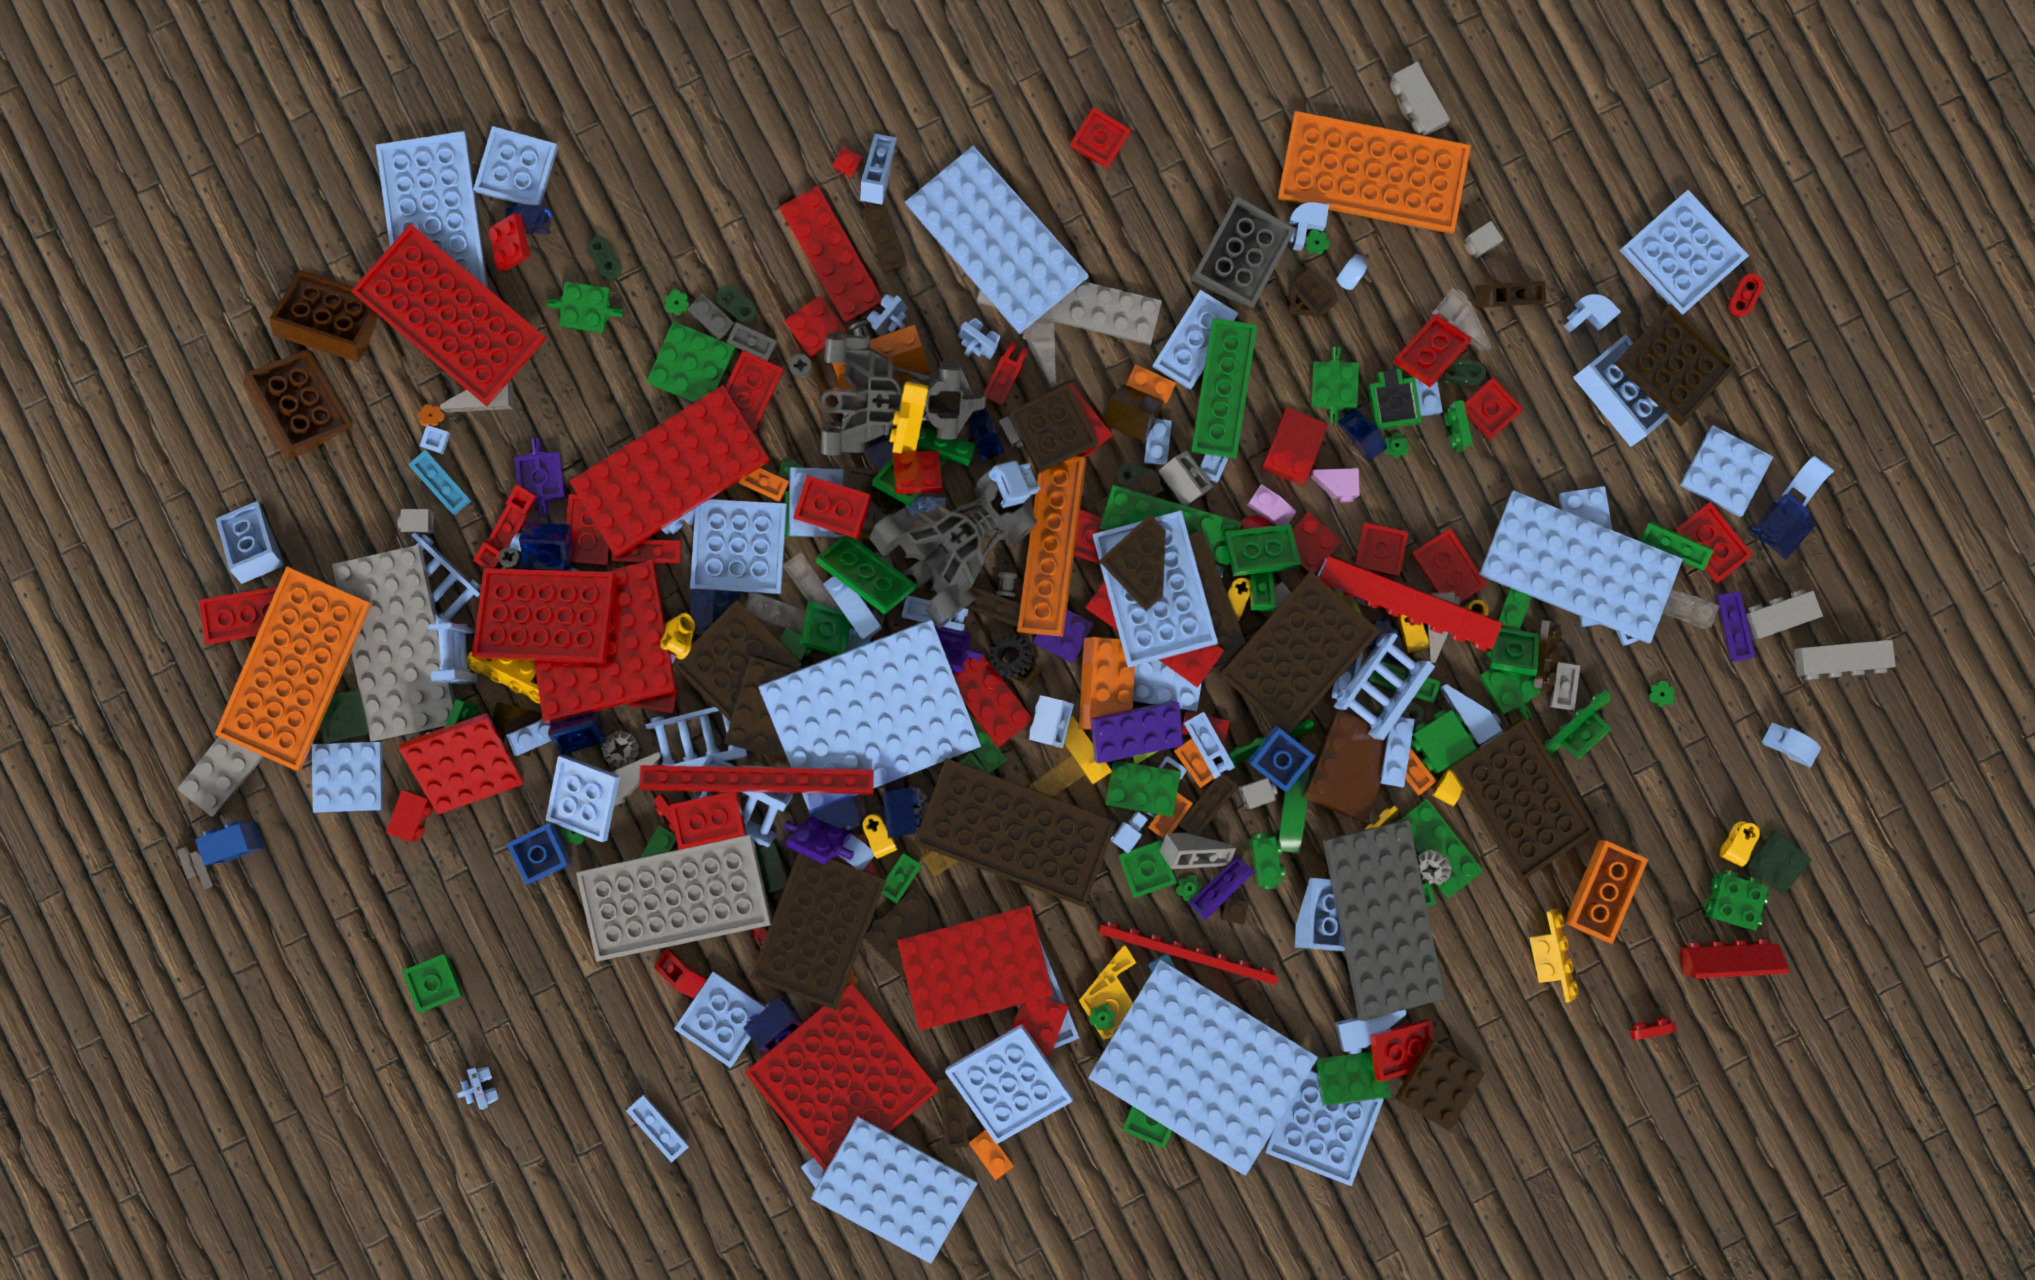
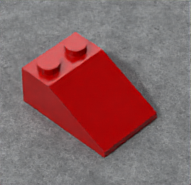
(1294, 446)

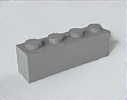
(1844, 658)

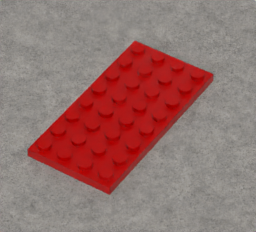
(448, 315)
(669, 471)

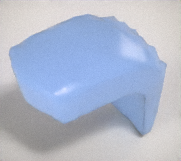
(1352, 272)

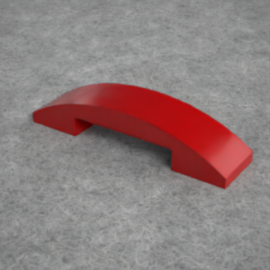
(510, 523)

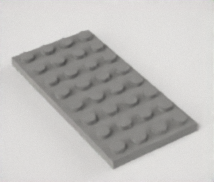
(395, 645)
(674, 898)

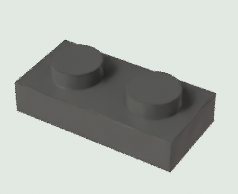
(711, 317)
(752, 342)

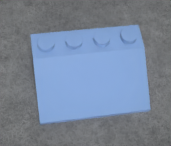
(1618, 396)

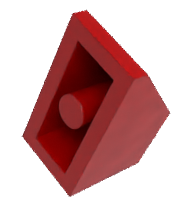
(679, 974)

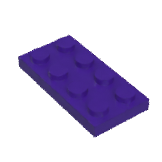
(1136, 731)

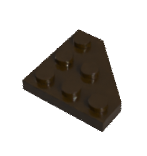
(1140, 562)
(902, 921)

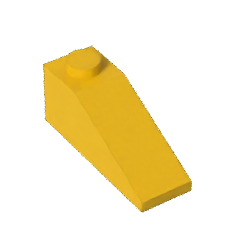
(1083, 752)

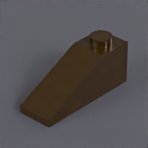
(1510, 294)

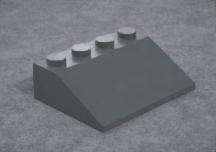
(1243, 253)

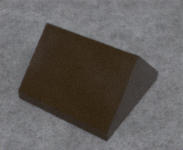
(1132, 412)
(511, 718)

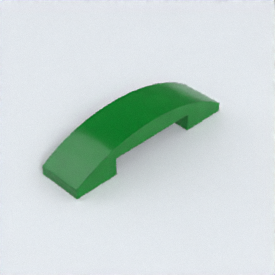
(1293, 815)

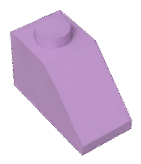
(1338, 483)
(1271, 506)

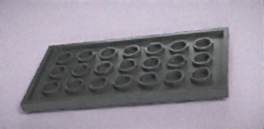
(1383, 919)

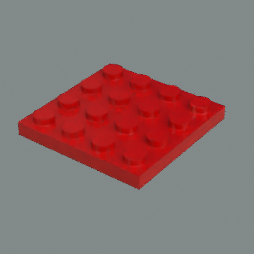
(461, 763)

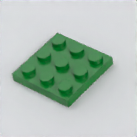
(690, 363)

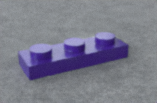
(1735, 626)
(1221, 887)

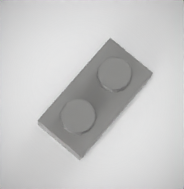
(1565, 687)

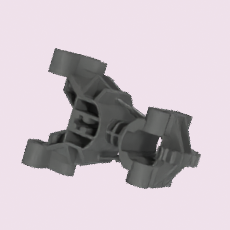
(879, 393)
(951, 545)

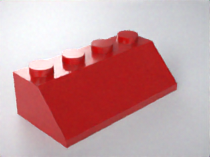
(1733, 959)

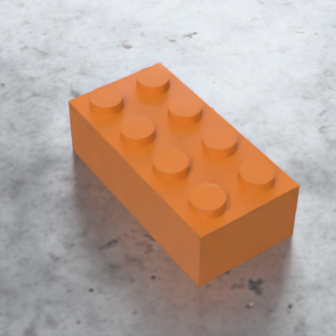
(1105, 680)
(1605, 891)

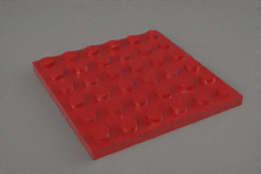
(634, 659)
(839, 1070)

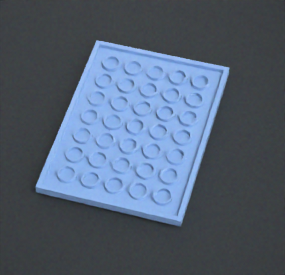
(873, 709)
(1202, 1067)

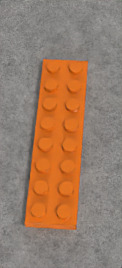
(1052, 549)

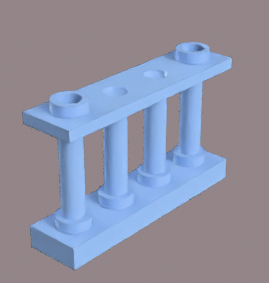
(473, 586)
(453, 653)
(1405, 689)
(691, 759)
(761, 834)

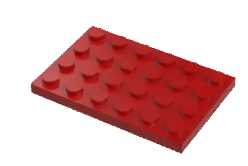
(544, 615)
(975, 968)

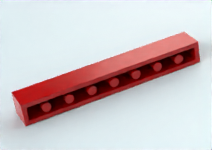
(1411, 602)

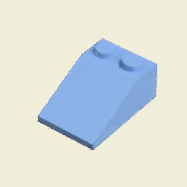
(248, 543)
(1318, 918)

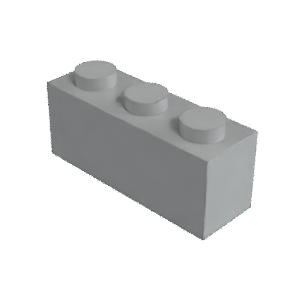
(1419, 100)
(1782, 614)

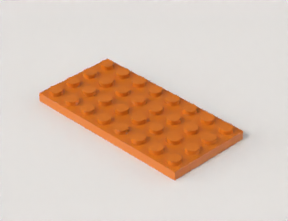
(1374, 172)
(293, 668)

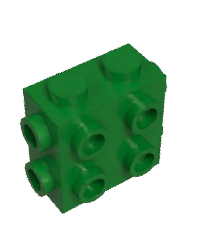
(1442, 740)
(1265, 860)
(1736, 900)

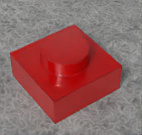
(847, 162)

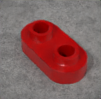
(1744, 296)
(1661, 1027)

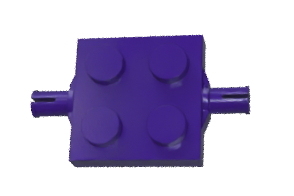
(541, 475)
(1072, 642)
(957, 647)
(818, 840)

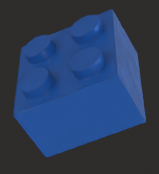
(1281, 758)
(229, 842)
(539, 853)

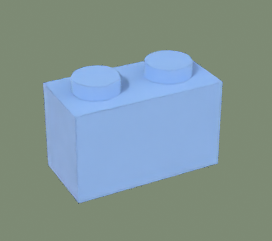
(1051, 721)

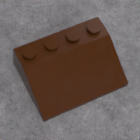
(324, 316)
(296, 403)
(1347, 768)

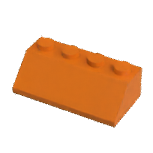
(901, 346)

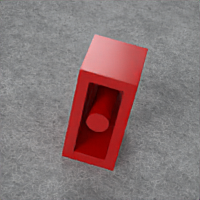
(410, 816)

